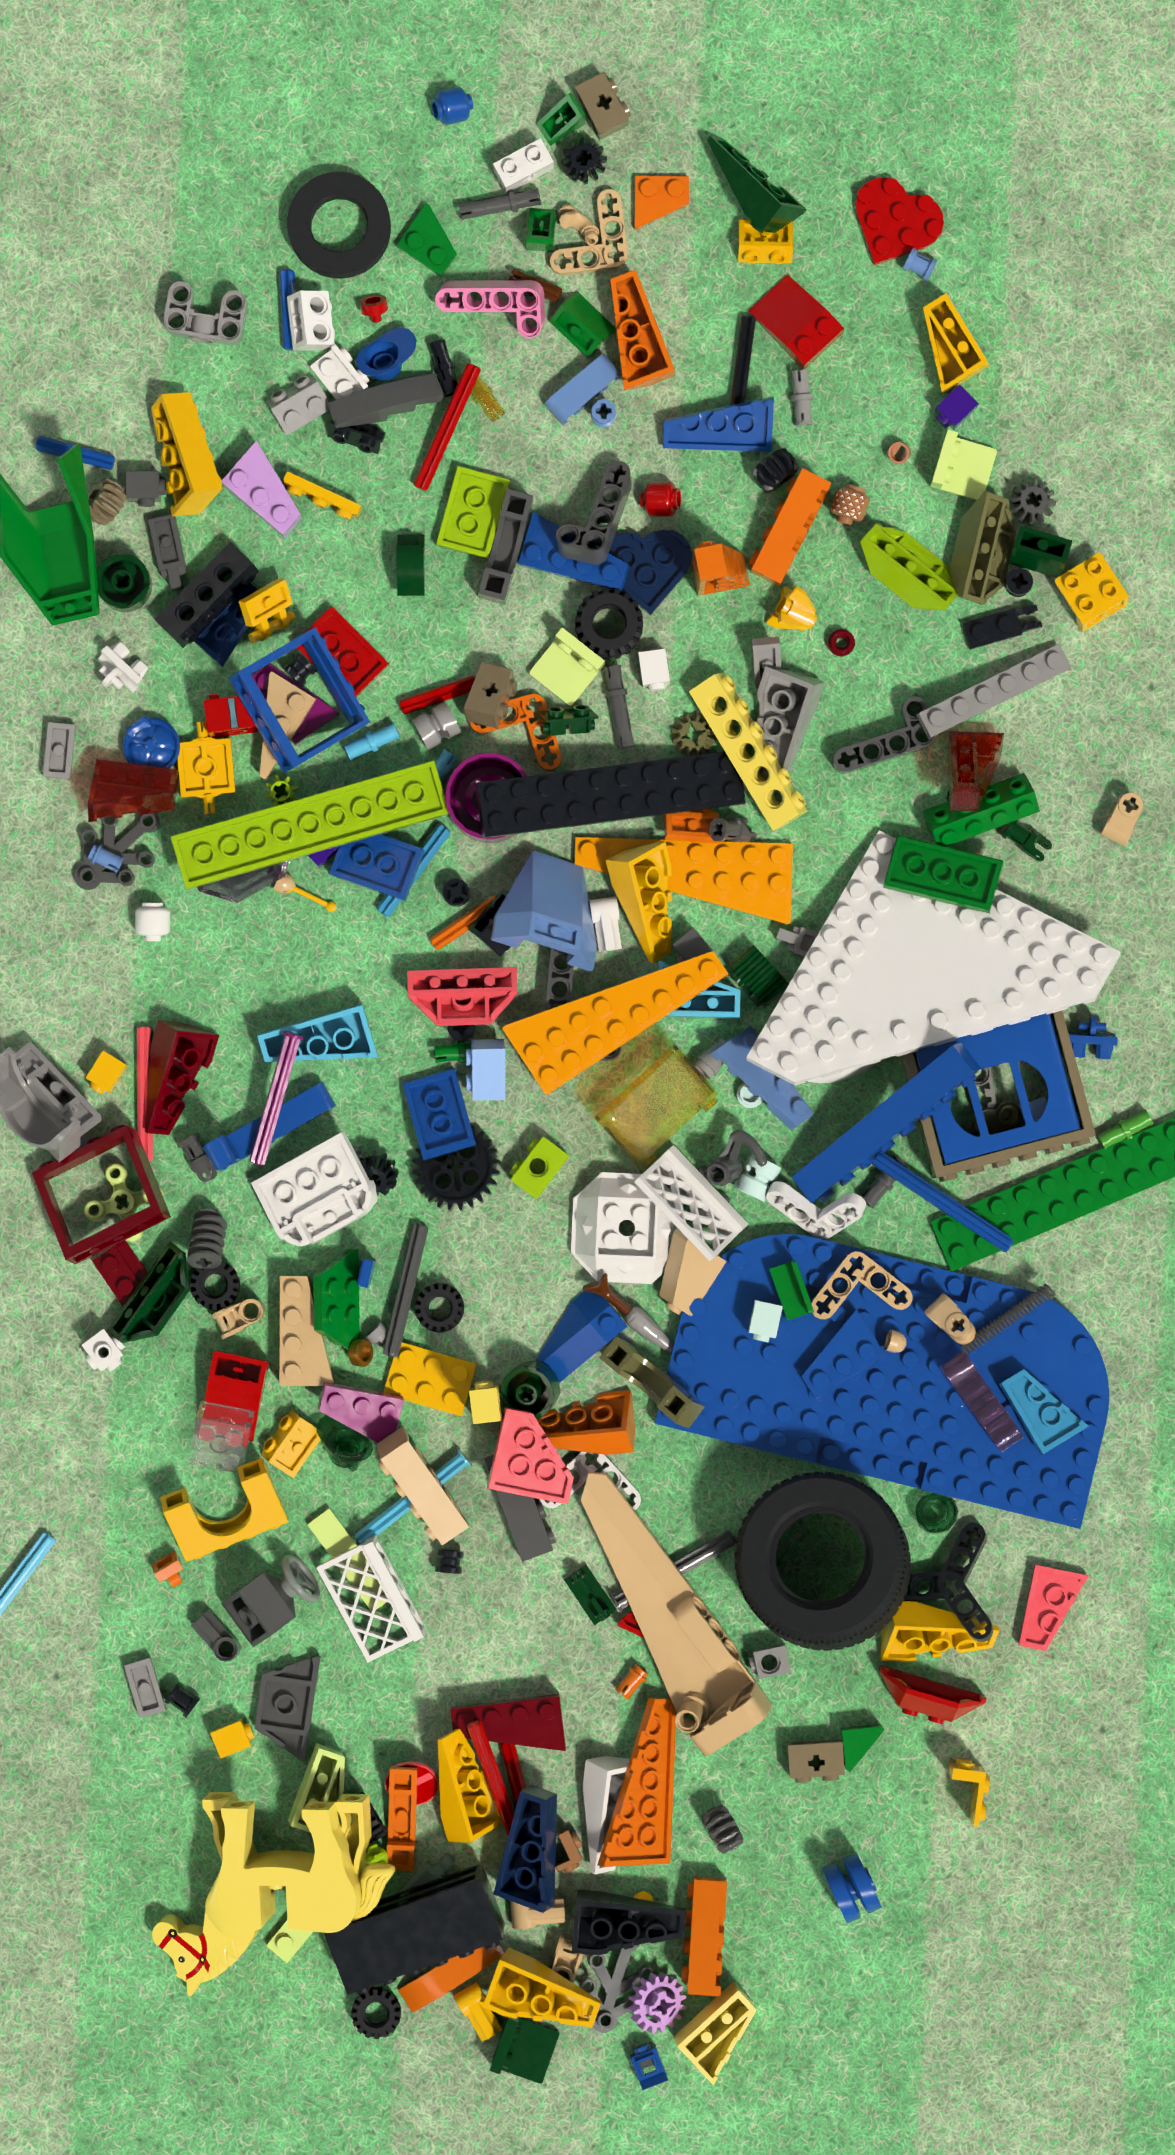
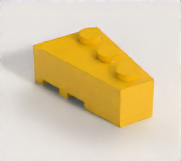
(953, 345)

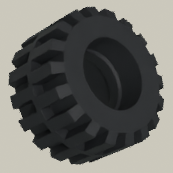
(609, 600)

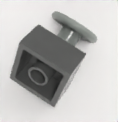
(268, 1602)

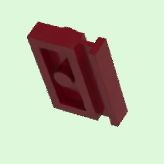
(121, 1270)

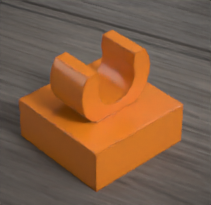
(169, 1569)

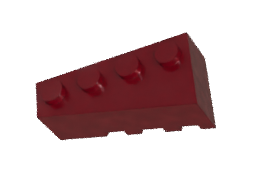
(518, 1721)

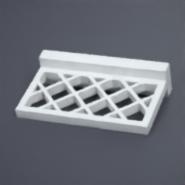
(698, 1195)
(393, 1589)

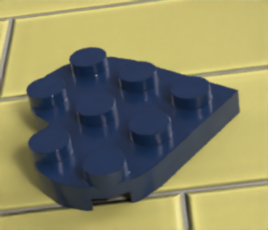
(655, 565)

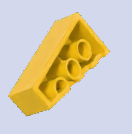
(185, 454)

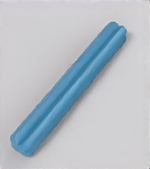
(430, 847)

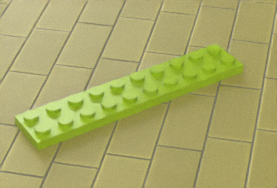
(310, 825)

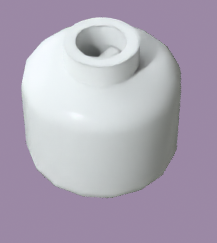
(152, 921)

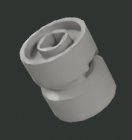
(436, 725)

